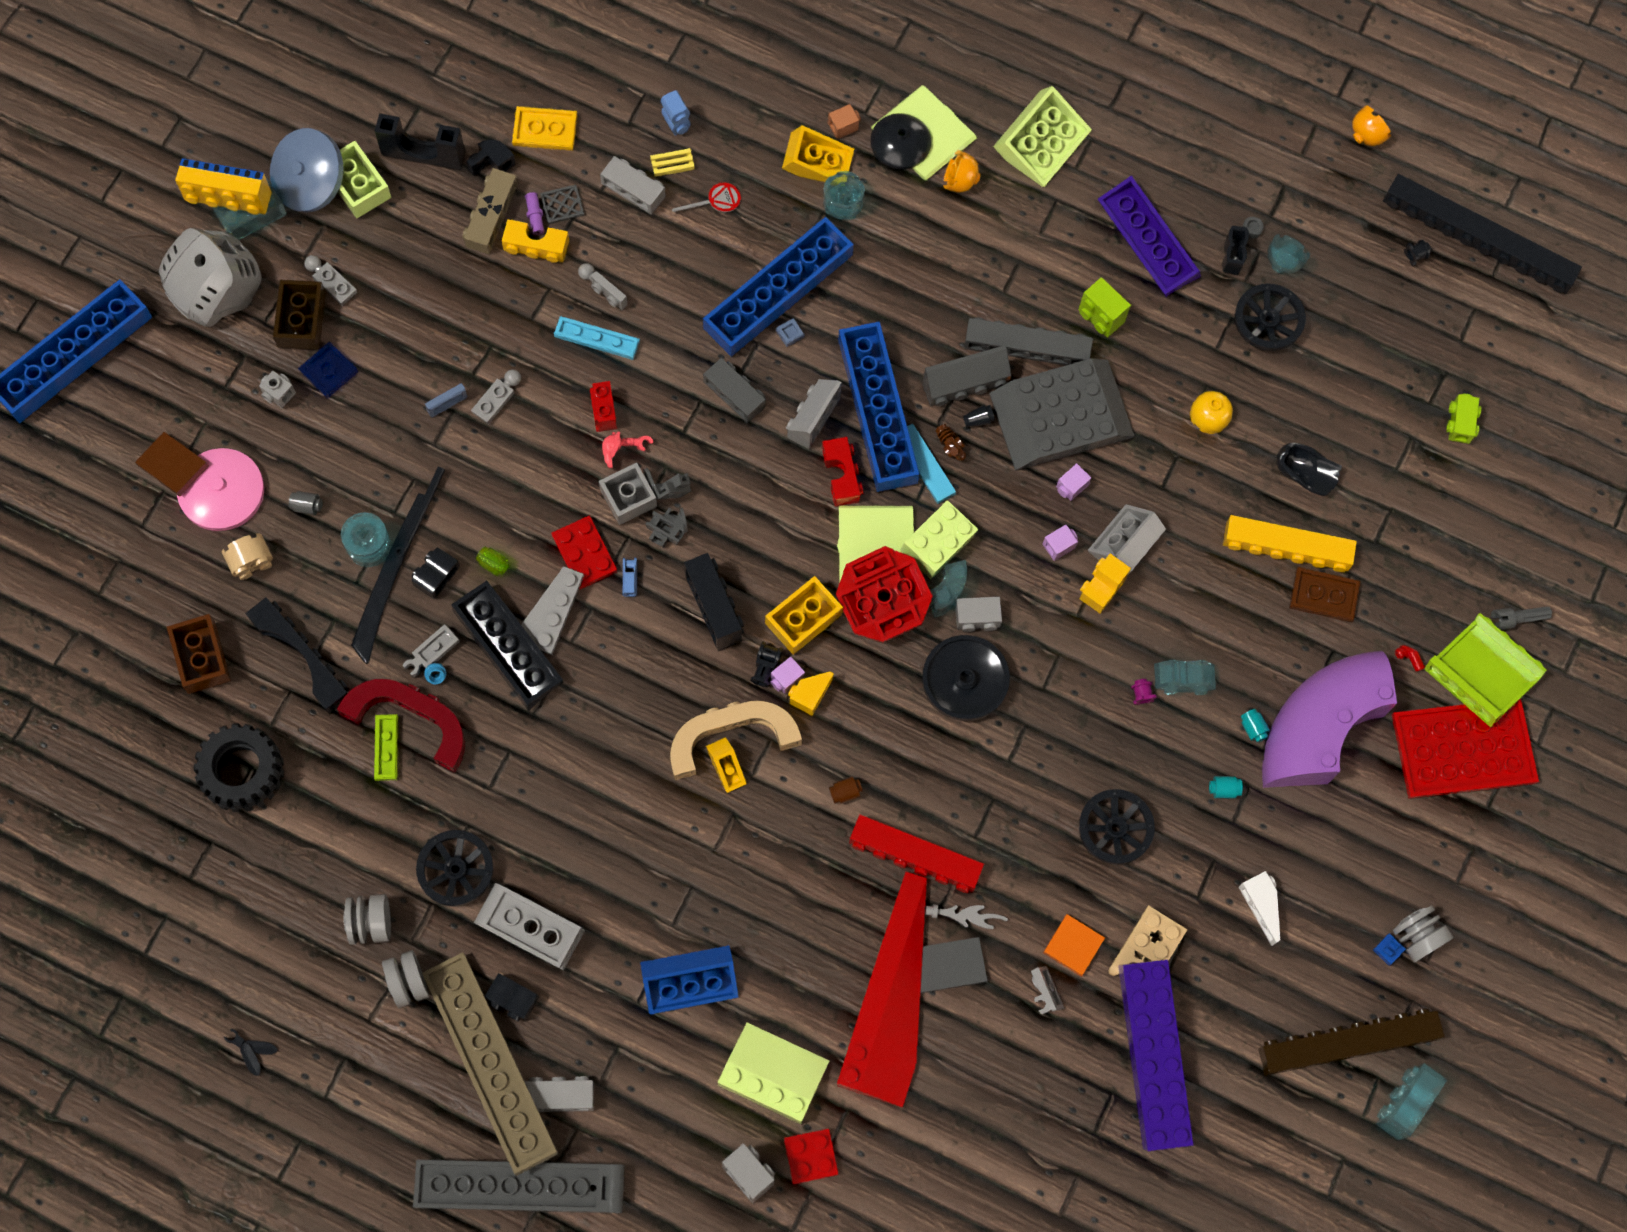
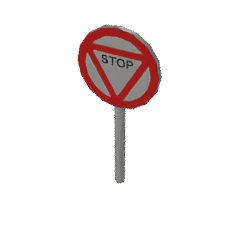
(722, 197)

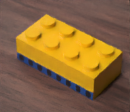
(223, 186)

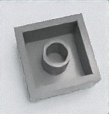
(628, 493)

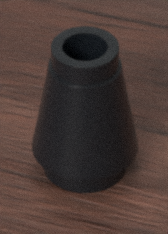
(979, 416)

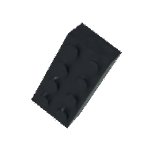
(713, 602)

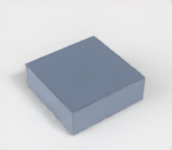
(790, 332)

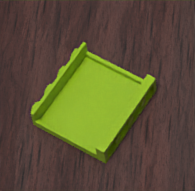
(1485, 670)

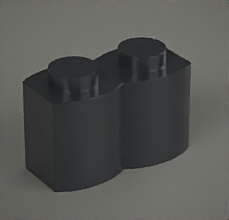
(1235, 250)
(435, 573)
(511, 997)

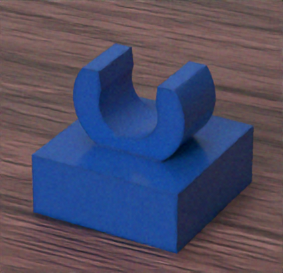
(1389, 949)

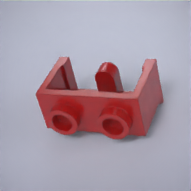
(603, 406)

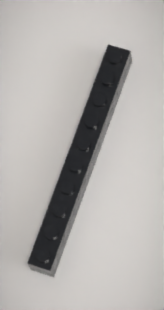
(1482, 234)

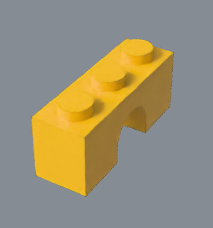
(550, 247)

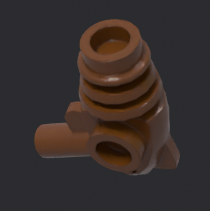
(954, 446)

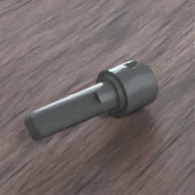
(1509, 618)

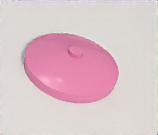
(225, 492)

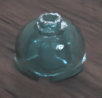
(1286, 254)

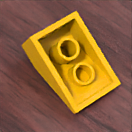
(815, 155)

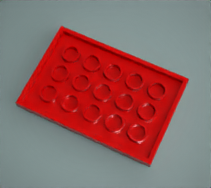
(1459, 753)

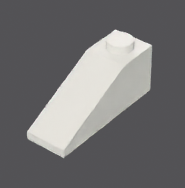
(1263, 901)

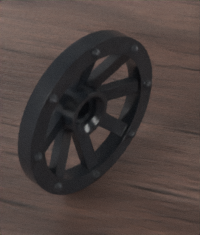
(1270, 314)
(1120, 823)
(450, 864)

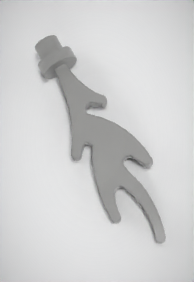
(969, 913)

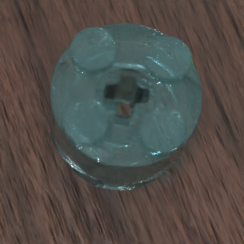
(843, 195)

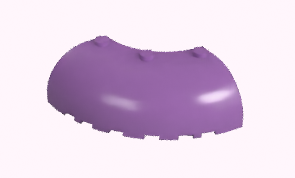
(1317, 716)

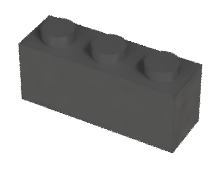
(734, 390)

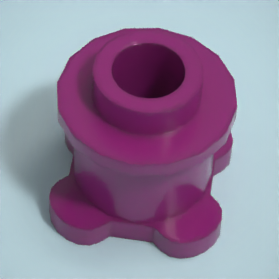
(1143, 692)

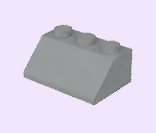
(814, 412)
(1128, 536)

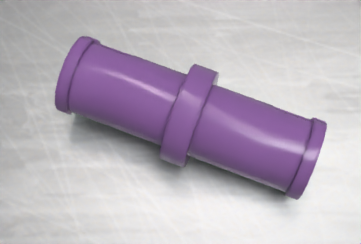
(534, 214)

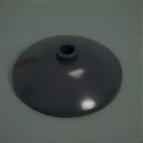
(898, 150)

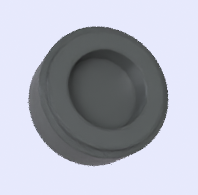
(1254, 226)

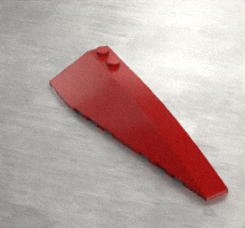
(886, 1031)

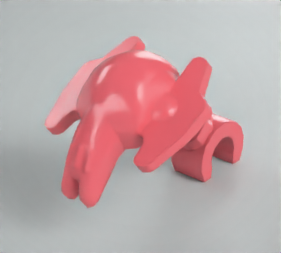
(613, 444)

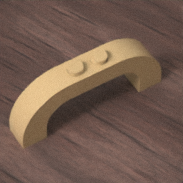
(725, 719)

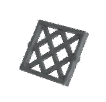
(562, 204)

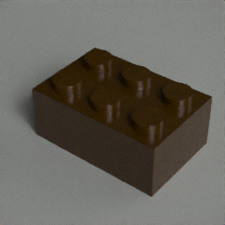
(299, 314)

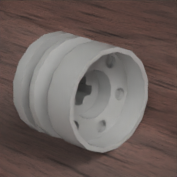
(367, 919)
(1422, 933)

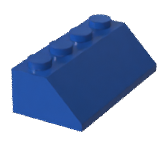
(689, 979)

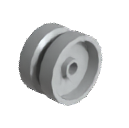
(401, 980)

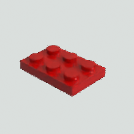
(584, 551)

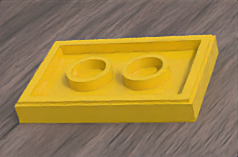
(544, 128)

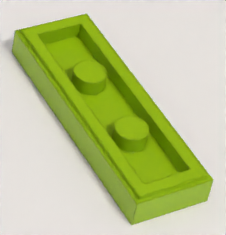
(386, 748)

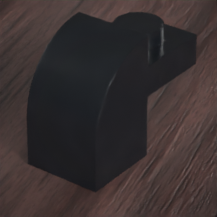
(493, 154)

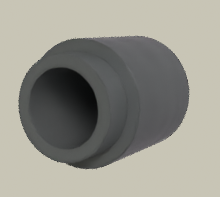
(305, 502)

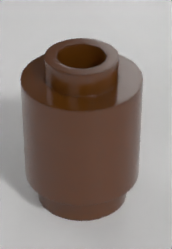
(845, 790)

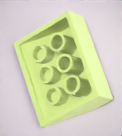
(1043, 136)
(773, 1073)

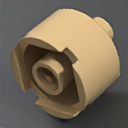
(247, 556)

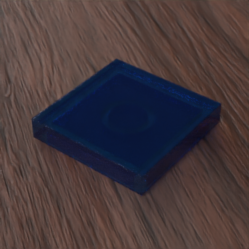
(328, 370)

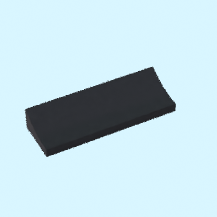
(506, 644)

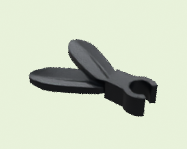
(248, 1051)

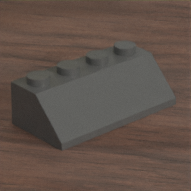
(966, 376)

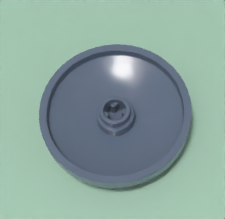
(306, 170)

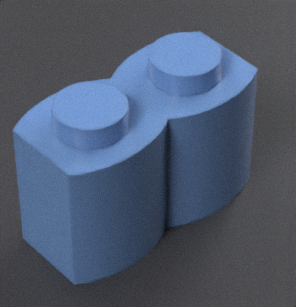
(675, 113)

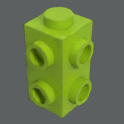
(1464, 416)

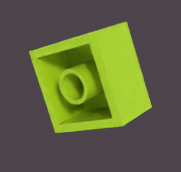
(1104, 307)

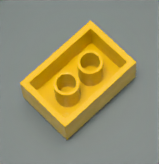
(803, 615)

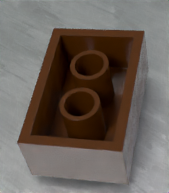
(198, 653)

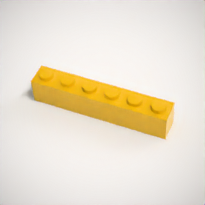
(1289, 543)

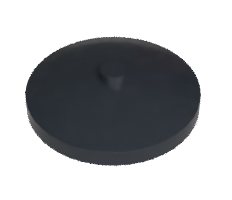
(965, 678)

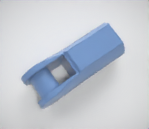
(629, 579)

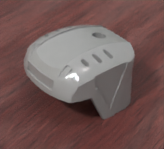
(189, 281)

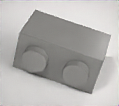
(978, 613)

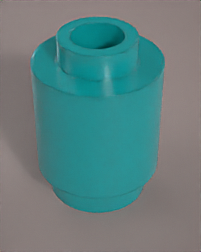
(1255, 725)
(1225, 787)

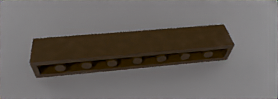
(1351, 1042)

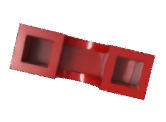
(839, 454)

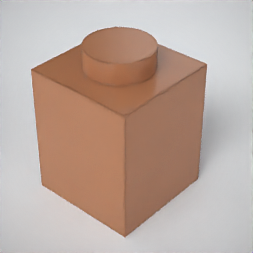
(844, 121)

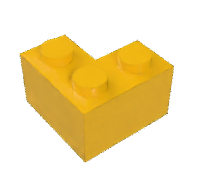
(1107, 580)

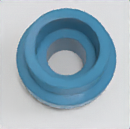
(435, 678)

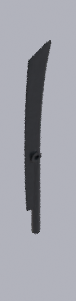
(370, 620)

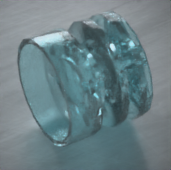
(374, 547)

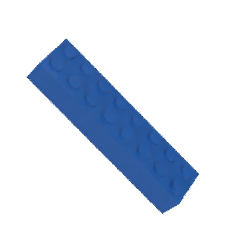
(778, 286)
(71, 350)
(878, 406)

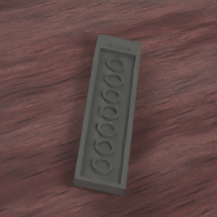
(539, 1189)

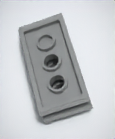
(511, 916)

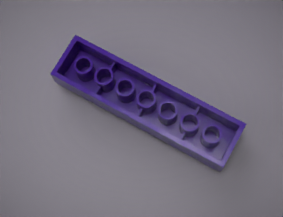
(1155, 1055)

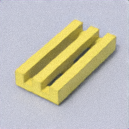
(672, 159)

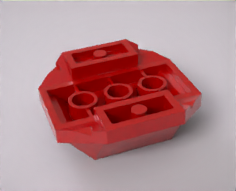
(878, 573)

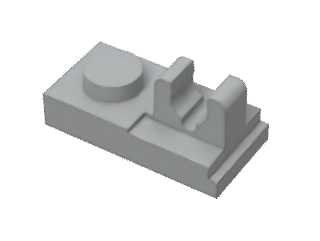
(1043, 981)

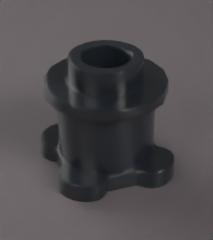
(1417, 251)

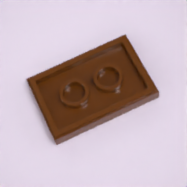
(171, 464)
(1324, 594)

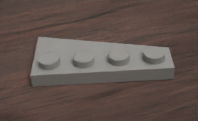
(552, 610)

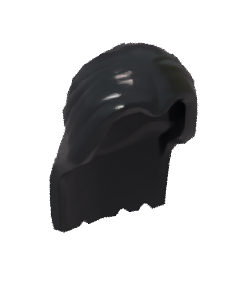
(1308, 468)

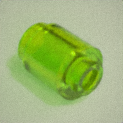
(492, 561)

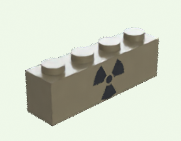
(490, 211)

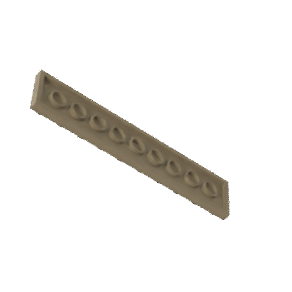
(490, 1064)

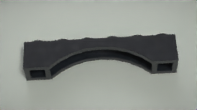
(271, 623)

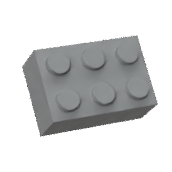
(748, 1172)

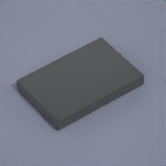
(952, 965)

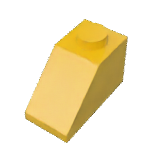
(810, 692)
(726, 764)

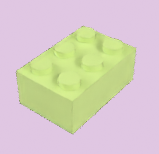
(361, 183)
(939, 539)

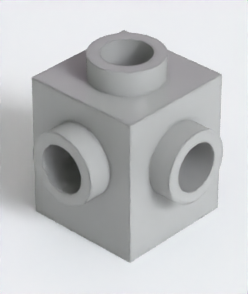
(277, 389)

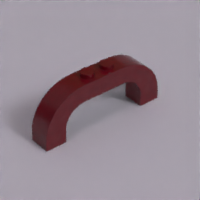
(375, 691)

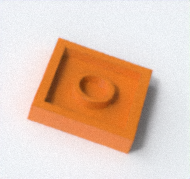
(1074, 945)

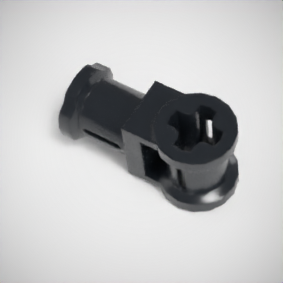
(767, 660)

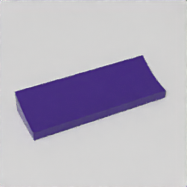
(1149, 236)

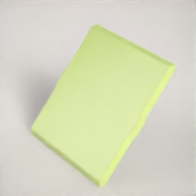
(946, 130)
(871, 528)

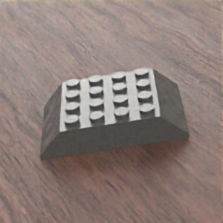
(1061, 413)

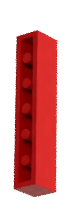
(915, 853)

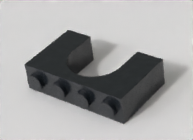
(394, 142)

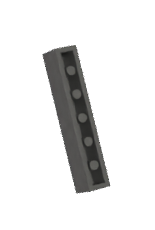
(1028, 342)

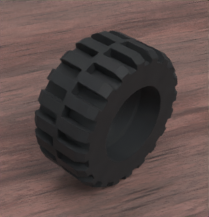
(224, 744)

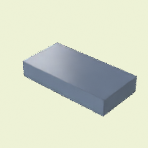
(446, 400)

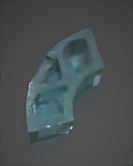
(949, 589)
(1185, 676)

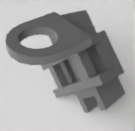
(673, 488)
(665, 533)

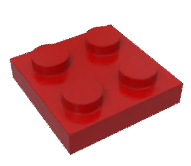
(810, 1156)

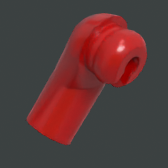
(1412, 655)

